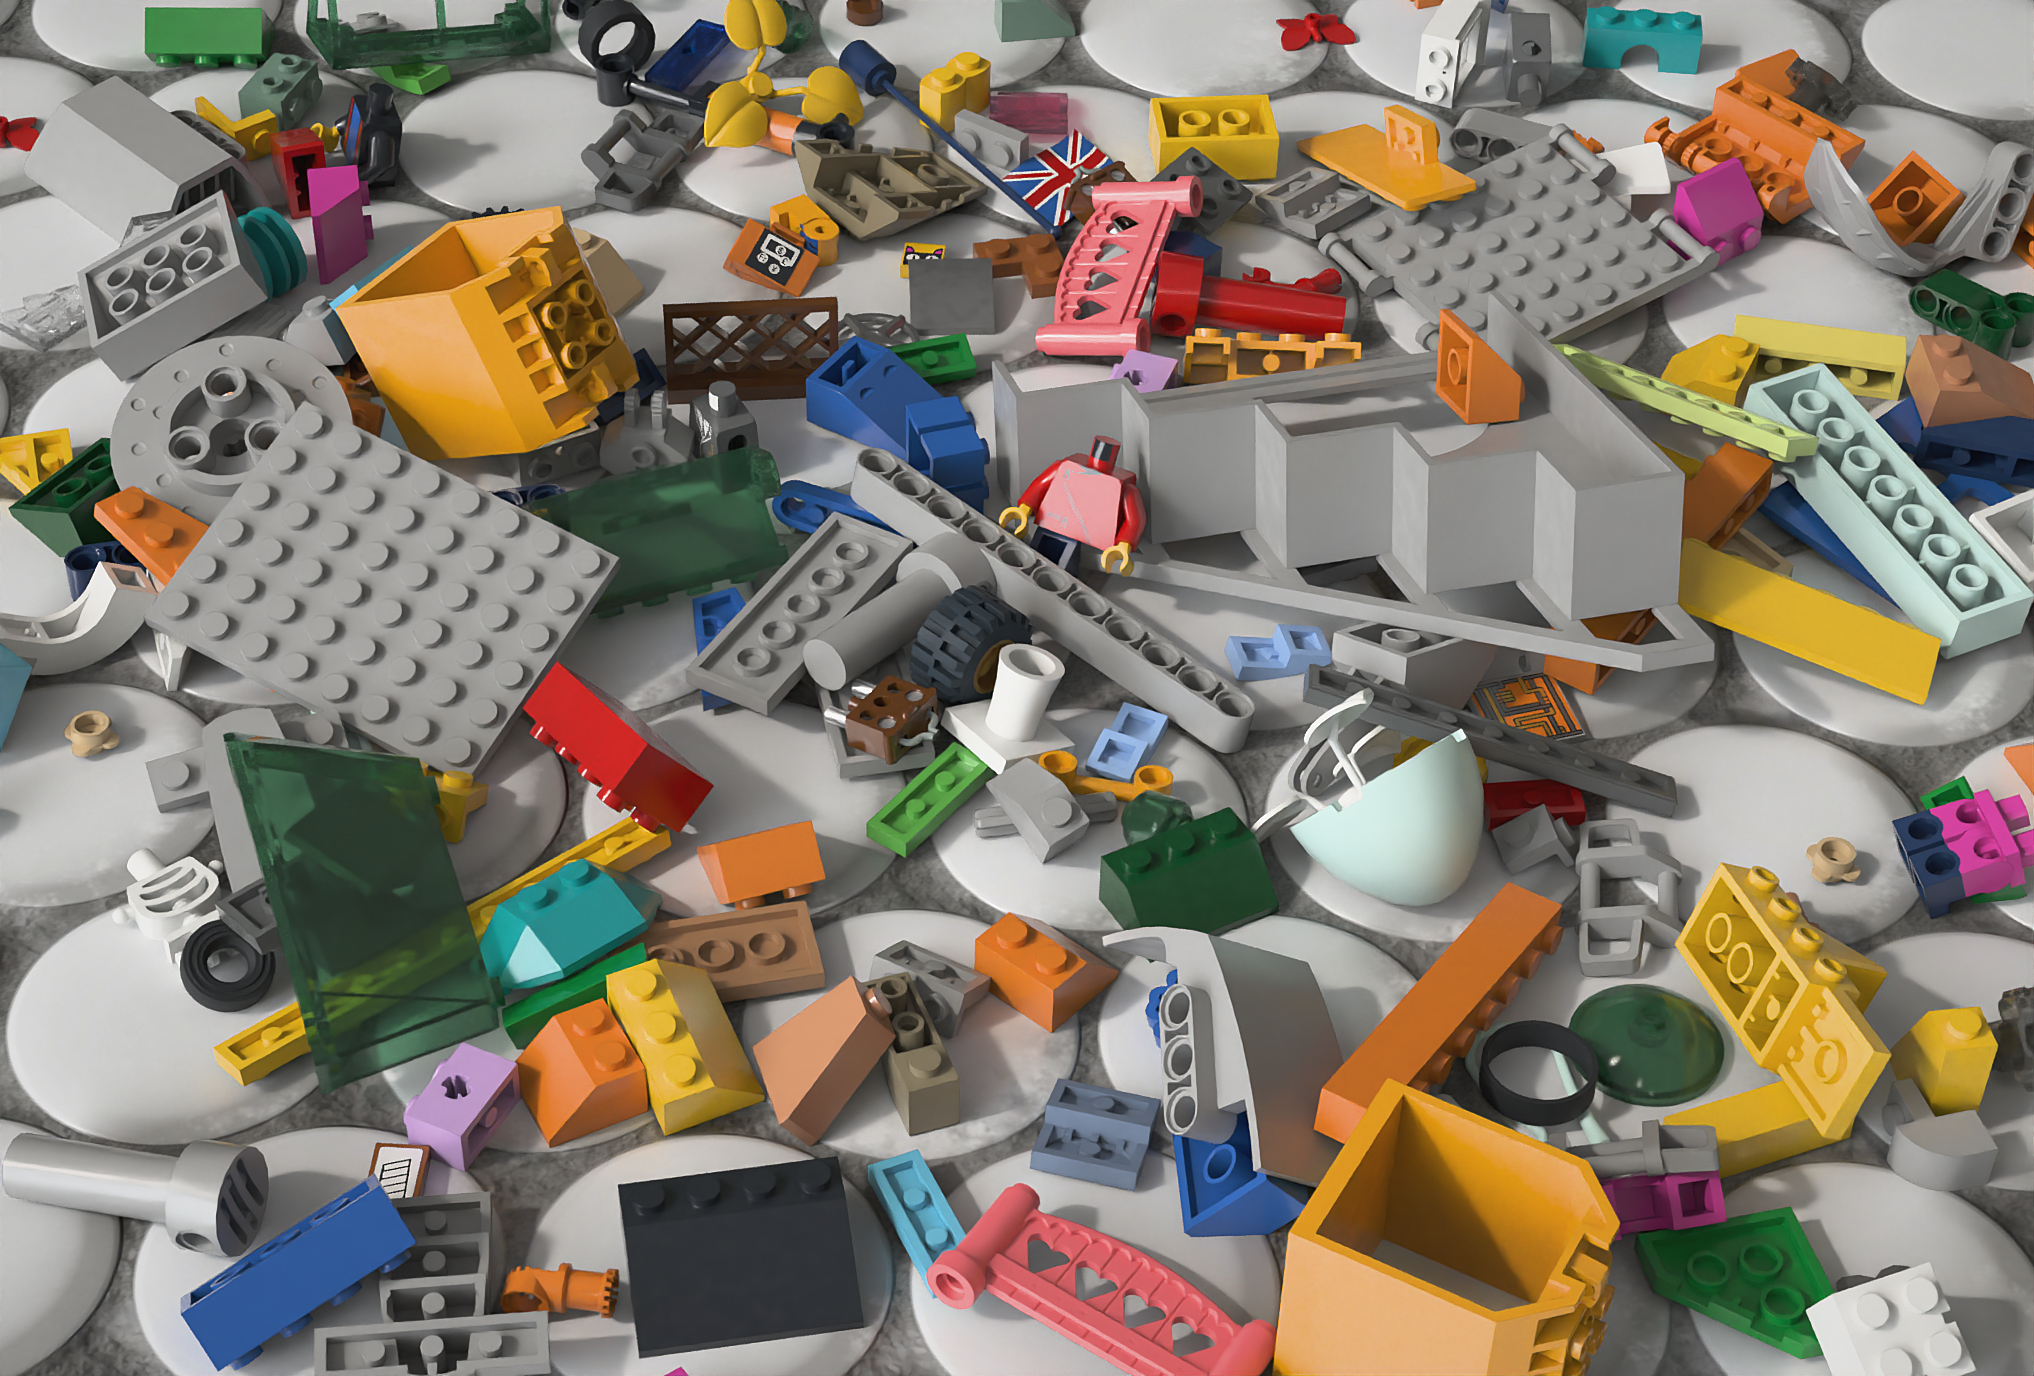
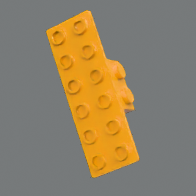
(1395, 164)

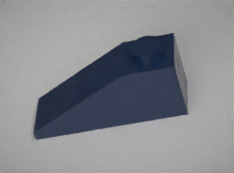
(1982, 449)

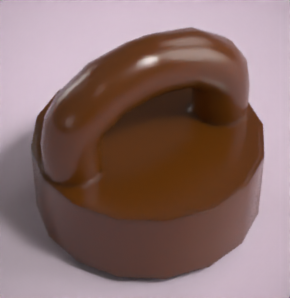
(864, 12)

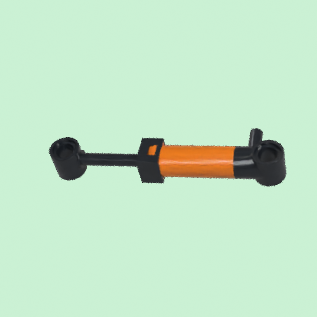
(619, 86)

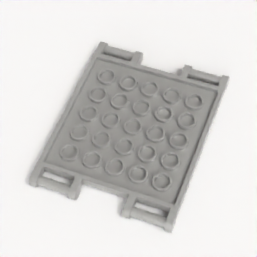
(1534, 236)

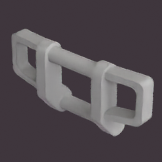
(1633, 921)
(1657, 1152)

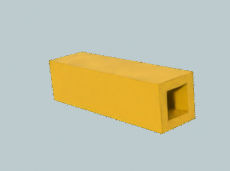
(1757, 1127)

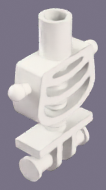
(172, 901)

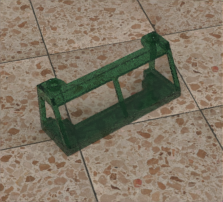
(513, 33)

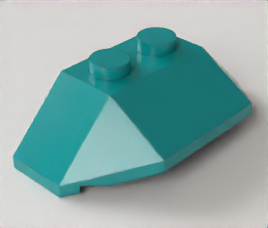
(565, 924)

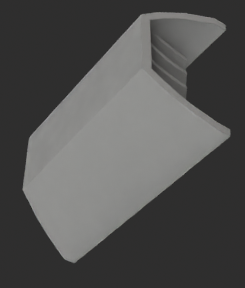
(127, 157)

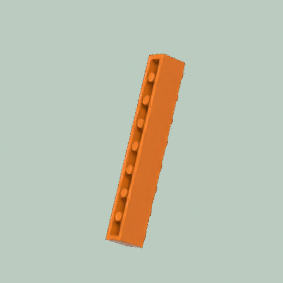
(1713, 510)
(1445, 1007)

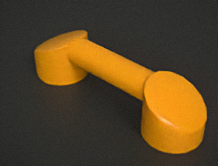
(1148, 777)

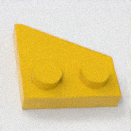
(34, 457)

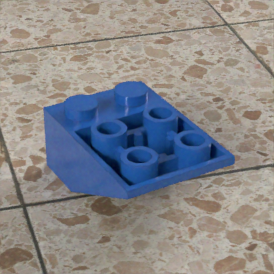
(865, 395)

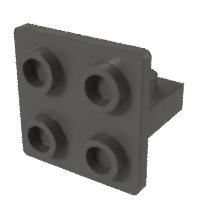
(1221, 192)

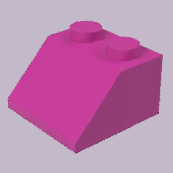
(1719, 211)
(338, 219)

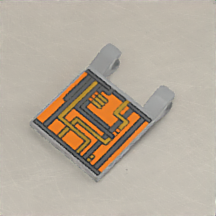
(1528, 702)

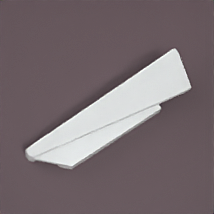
(1638, 171)

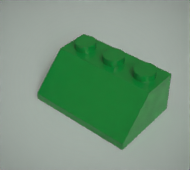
(207, 36)

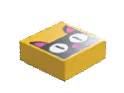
(920, 251)

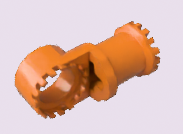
(560, 1290)

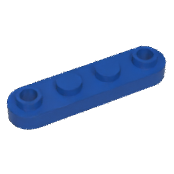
(818, 506)

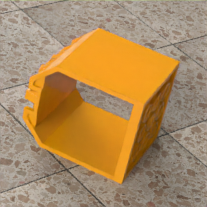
(490, 337)
(1471, 1202)

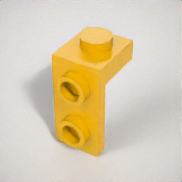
(249, 132)

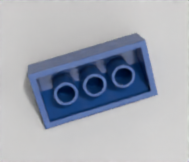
(1224, 1193)
(297, 1273)

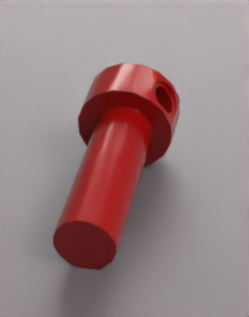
(1189, 297)

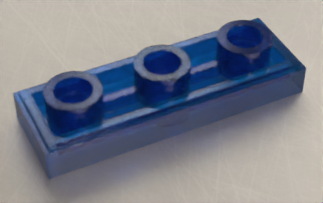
(688, 56)

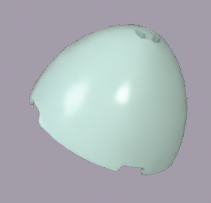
(1410, 831)

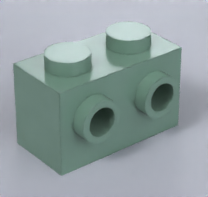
(285, 87)

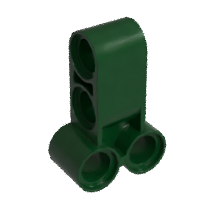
(1975, 312)

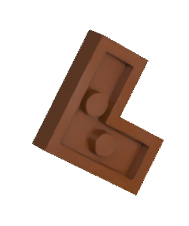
(1032, 257)

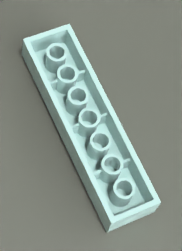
(1893, 515)

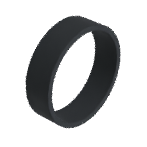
(1531, 1110)

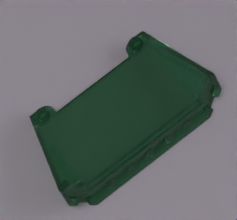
(363, 904)

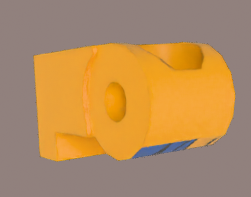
(812, 223)

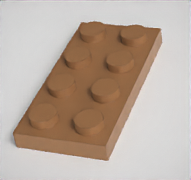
(742, 950)

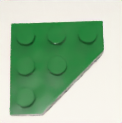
(1744, 1273)

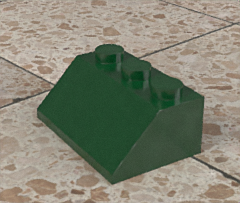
(64, 504)
(1190, 878)

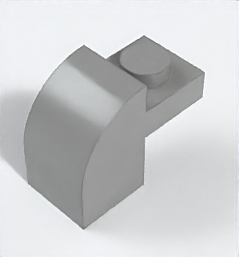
(1935, 1151)

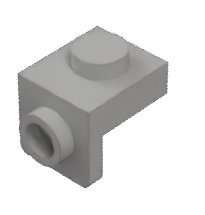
(1533, 839)

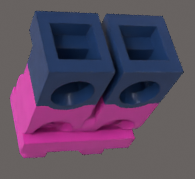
(1965, 848)

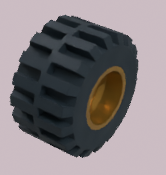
(962, 645)

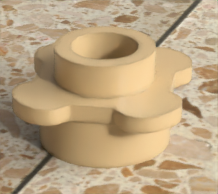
(91, 733)
(1833, 860)

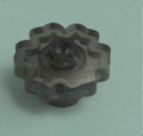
(1819, 90)
(2015, 1035)

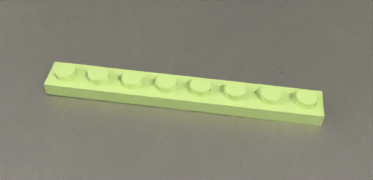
(1692, 407)

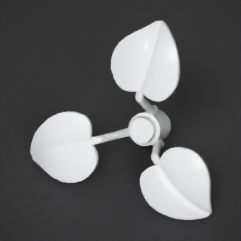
(1376, 743)

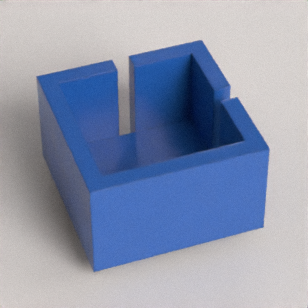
(948, 449)

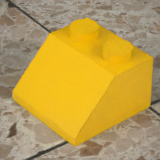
(1716, 368)

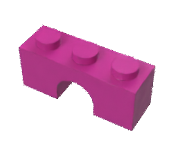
(1665, 1201)

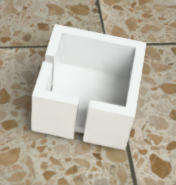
(2010, 533)
(1891, 1328)

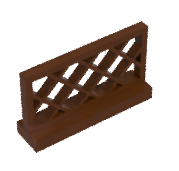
(752, 375)

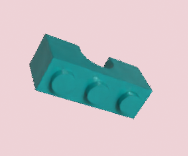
(1613, 31)

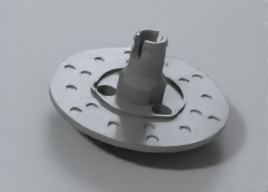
(182, 413)

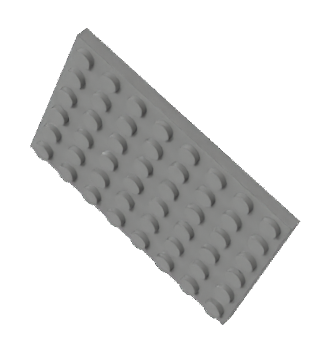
(384, 592)

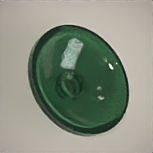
(1649, 1044)

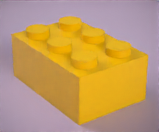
(1229, 130)

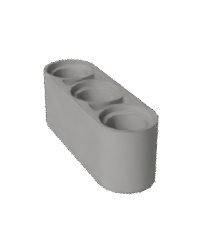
(1491, 135)

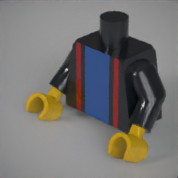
(369, 135)

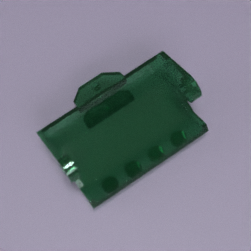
(675, 525)

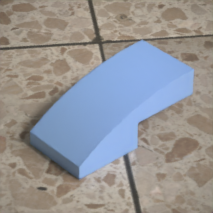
(1278, 657)
(1127, 743)

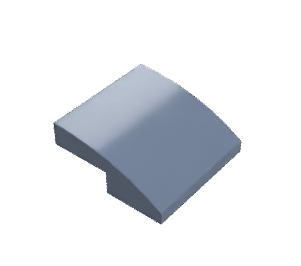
(1095, 1134)

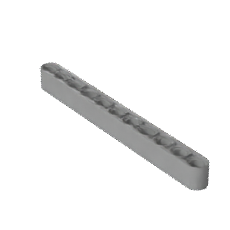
(1061, 604)

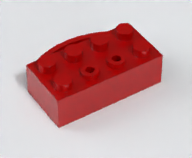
(615, 751)

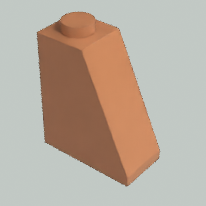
(824, 1056)

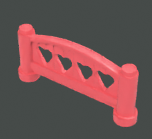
(1118, 327)
(996, 1261)

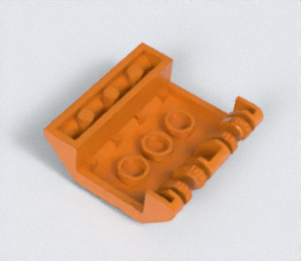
(1768, 137)

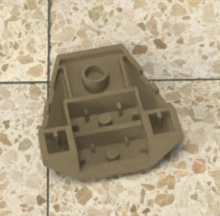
(882, 191)

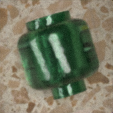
(1153, 814)

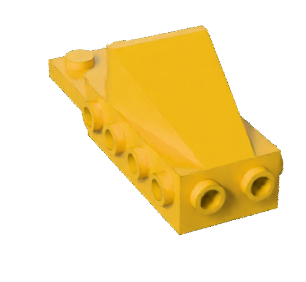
(1788, 992)

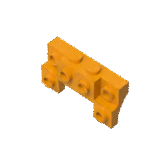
(1220, 359)

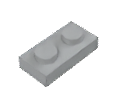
(991, 140)

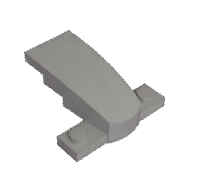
(206, 774)
(440, 1305)

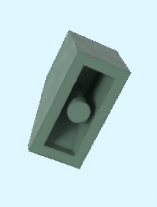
(1032, 20)

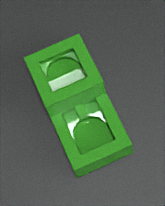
(415, 78)

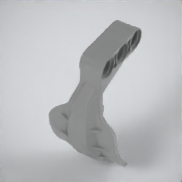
(1977, 219)

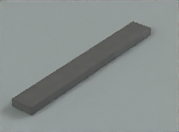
(1497, 741)

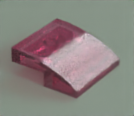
(1030, 111)

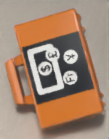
(772, 258)

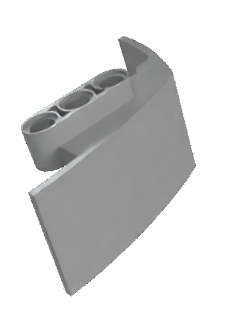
(1240, 1038)

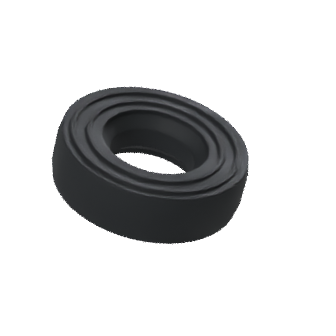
(215, 993)

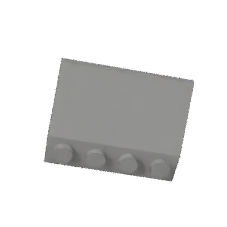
(170, 287)

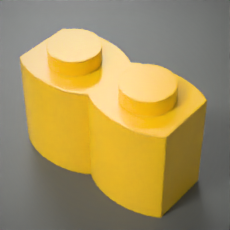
(956, 87)

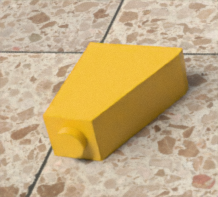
(1947, 1058)

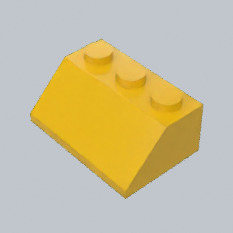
(684, 1043)

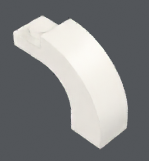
(88, 628)

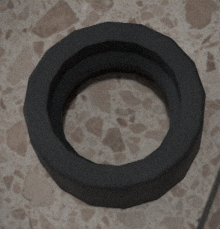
(609, 14)

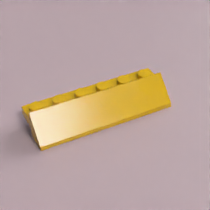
(1806, 621)

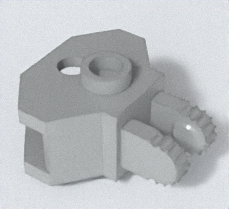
(645, 436)

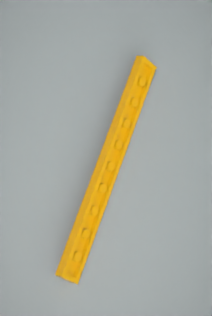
(282, 1035)

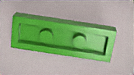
(928, 800)

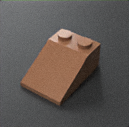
(1965, 383)

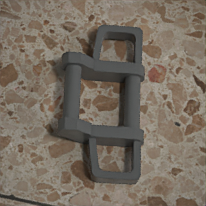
(646, 140)

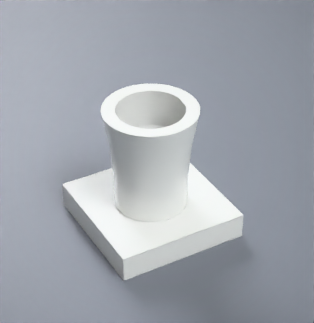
(1012, 721)

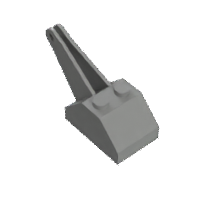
(1402, 659)

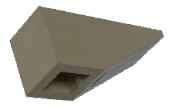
(916, 1061)

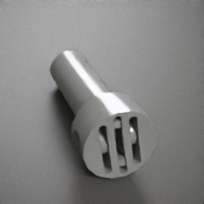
(899, 612)
(205, 1197)

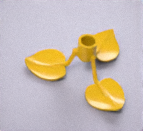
(734, 109)

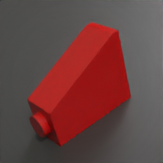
(291, 157)

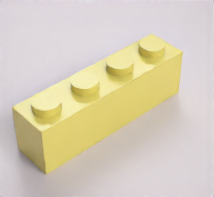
(1861, 360)

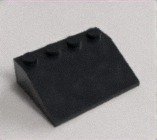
(739, 1257)

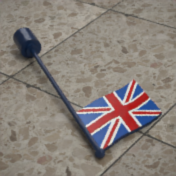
(1035, 185)

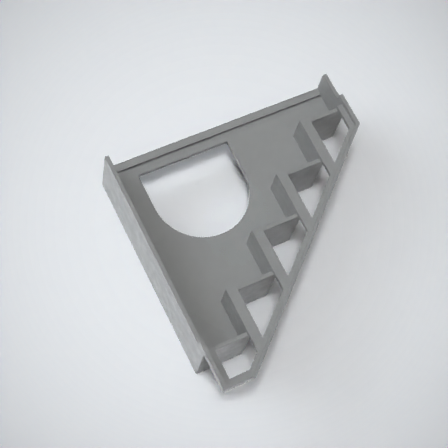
(1555, 500)

